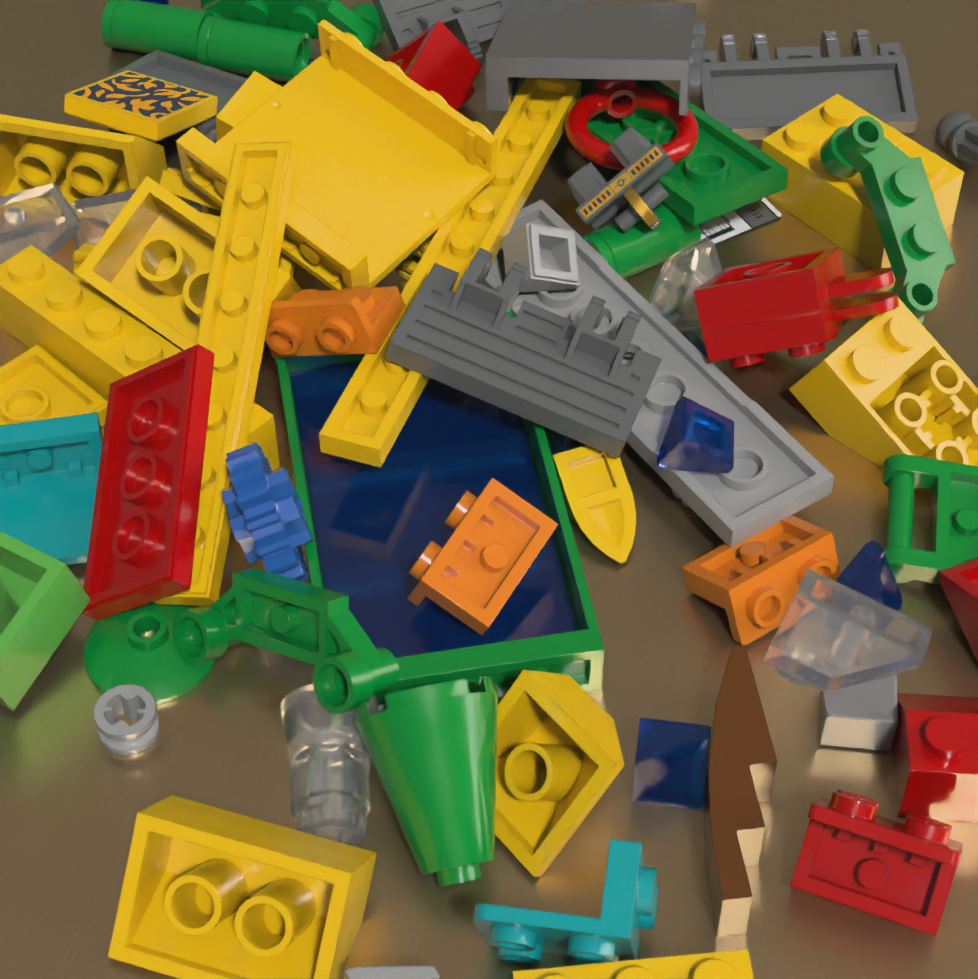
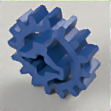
(266, 513)

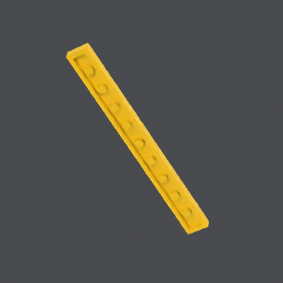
(384, 392)

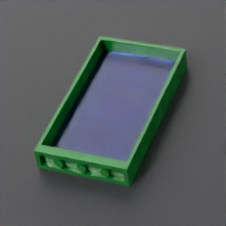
(378, 522)

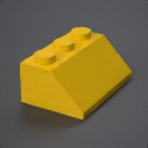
(74, 158)
(237, 897)

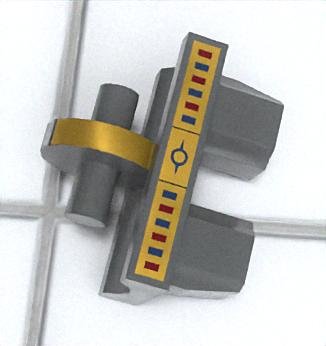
(604, 200)

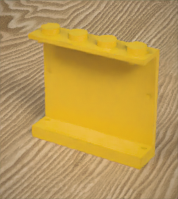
(372, 166)

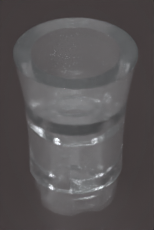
(327, 768)

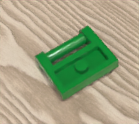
(951, 517)

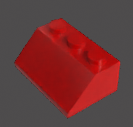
(439, 64)
(936, 757)

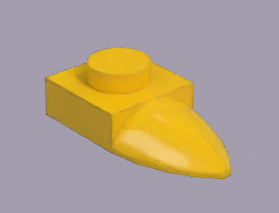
(598, 499)

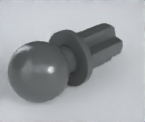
(959, 135)

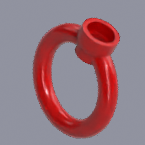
(633, 97)

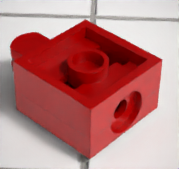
(785, 305)

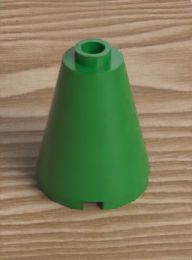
(439, 772)

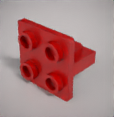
(878, 862)

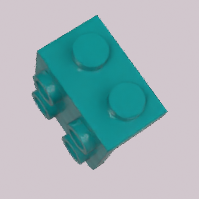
(50, 483)
(627, 907)

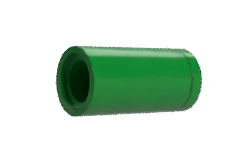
(152, 27)
(253, 47)
(640, 245)

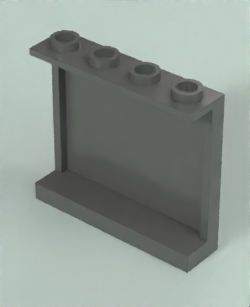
(595, 43)

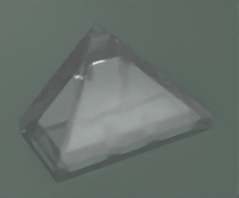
(679, 278)

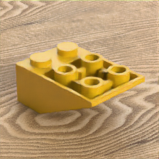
(894, 394)

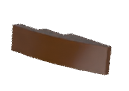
(737, 779)

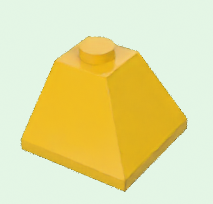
(551, 764)

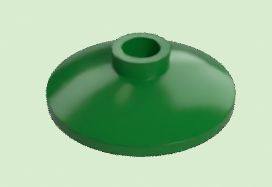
(121, 655)

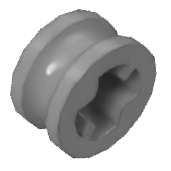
(134, 703)

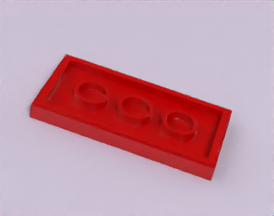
(149, 484)

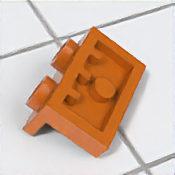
(333, 321)
(484, 556)
(762, 574)

